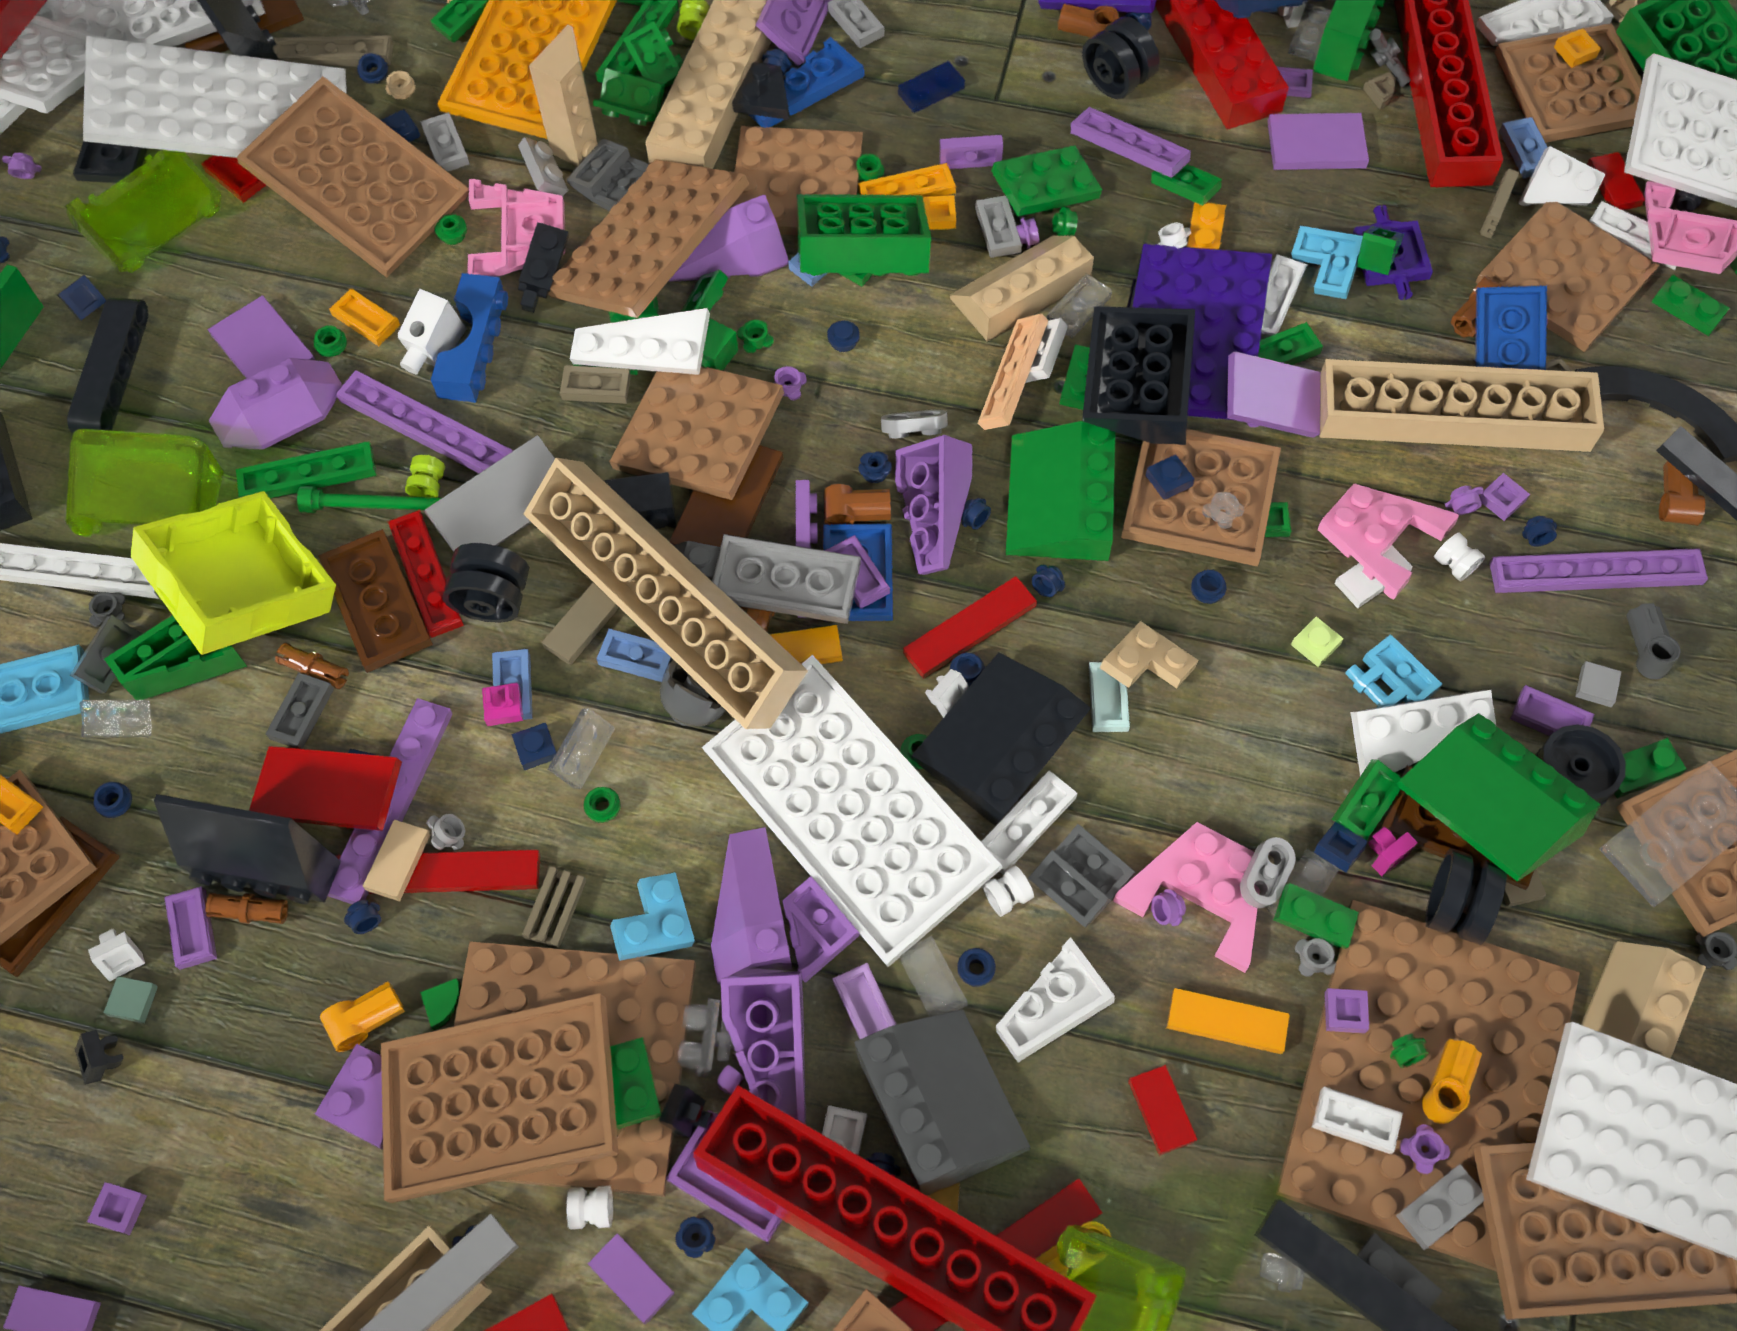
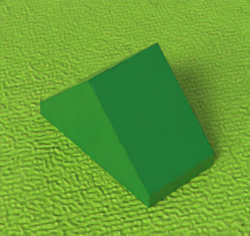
(1379, 249)

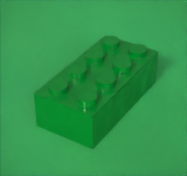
(1345, 36)

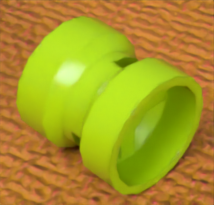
(691, 17)
(425, 476)

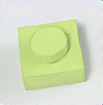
(1317, 641)

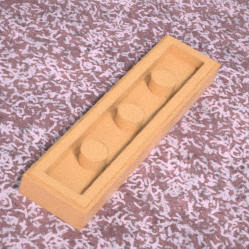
(1013, 372)

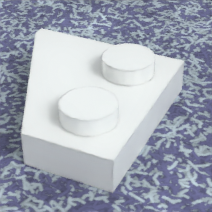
(1561, 181)

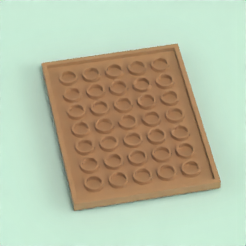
(1438, 992)

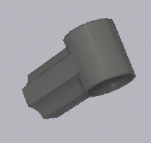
(1652, 639)

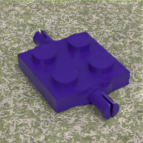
(1411, 259)

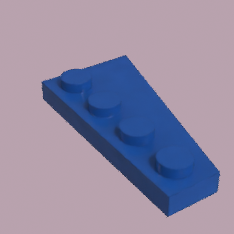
(816, 79)

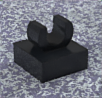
(92, 1057)
(685, 1111)

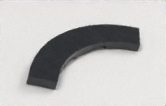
(1674, 399)

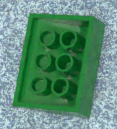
(1685, 31)
(863, 234)
(1062, 492)
(1499, 797)

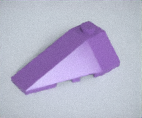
(739, 244)
(935, 489)
(749, 918)
(768, 1035)

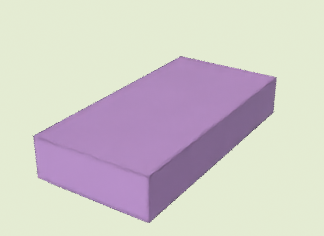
(863, 1001)

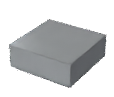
(1598, 684)

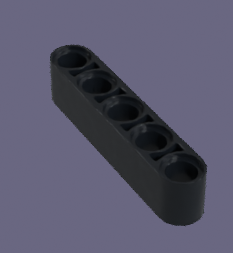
(108, 365)

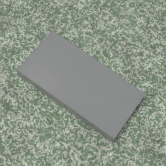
(494, 501)
(787, 578)

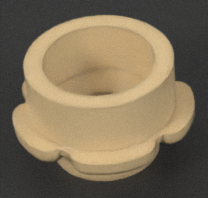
(400, 85)

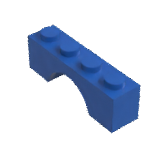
(461, 370)

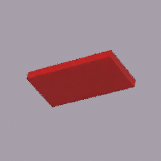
(326, 787)

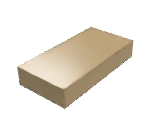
(396, 860)

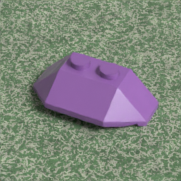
(275, 403)

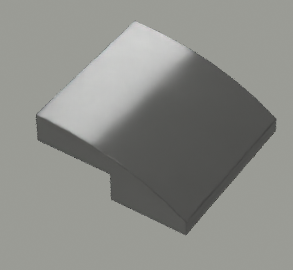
(606, 174)
(1082, 875)

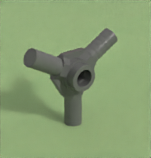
(1385, 53)

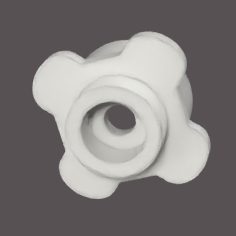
(1174, 235)

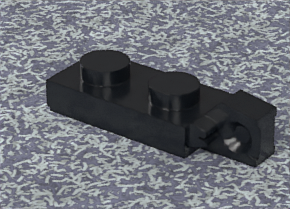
(541, 264)

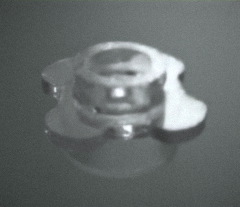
(1227, 502)

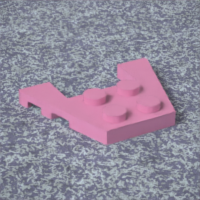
(519, 220)
(1687, 237)
(1370, 521)
(1208, 873)

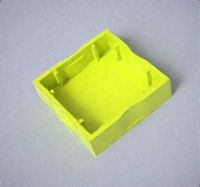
(232, 571)

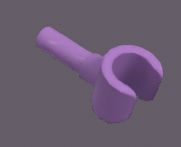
(729, 1079)

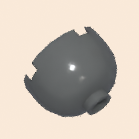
(687, 699)

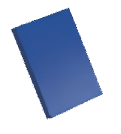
(1511, 327)
(877, 543)

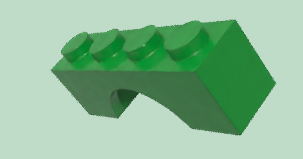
(720, 340)

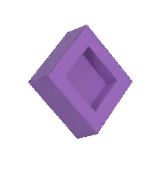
(1504, 497)
(1346, 1010)
(117, 1208)

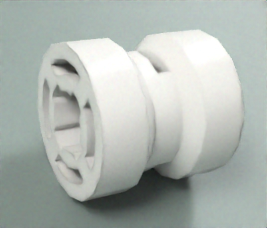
(1459, 557)
(1008, 891)
(595, 1207)

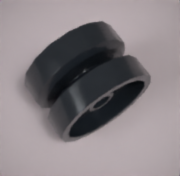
(1120, 57)
(486, 582)
(1586, 760)
(1465, 896)

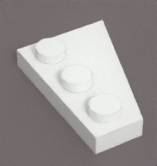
(1056, 1003)

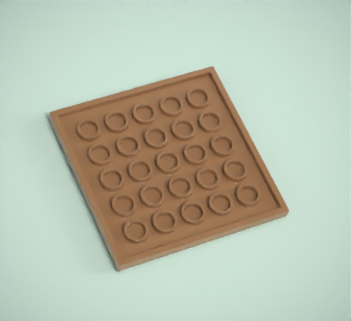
(642, 1000)

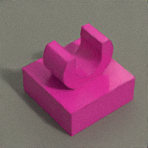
(502, 704)
(1390, 850)

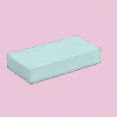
(1108, 701)

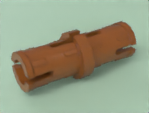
(311, 665)
(246, 908)

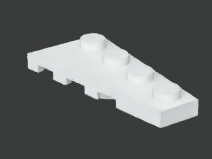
(1540, 18)
(651, 343)
(1410, 730)

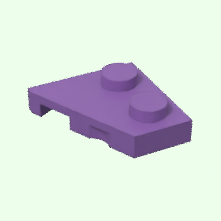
(816, 927)
(356, 1097)

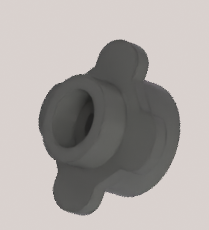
(101, 603)
(1727, 950)

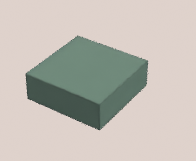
(130, 999)

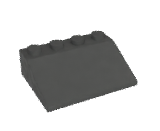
(940, 1099)

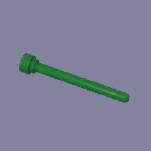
(311, 500)

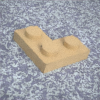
(1149, 650)

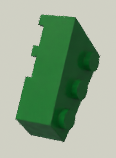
(167, 661)

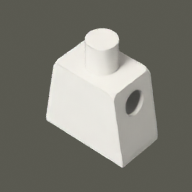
(427, 330)

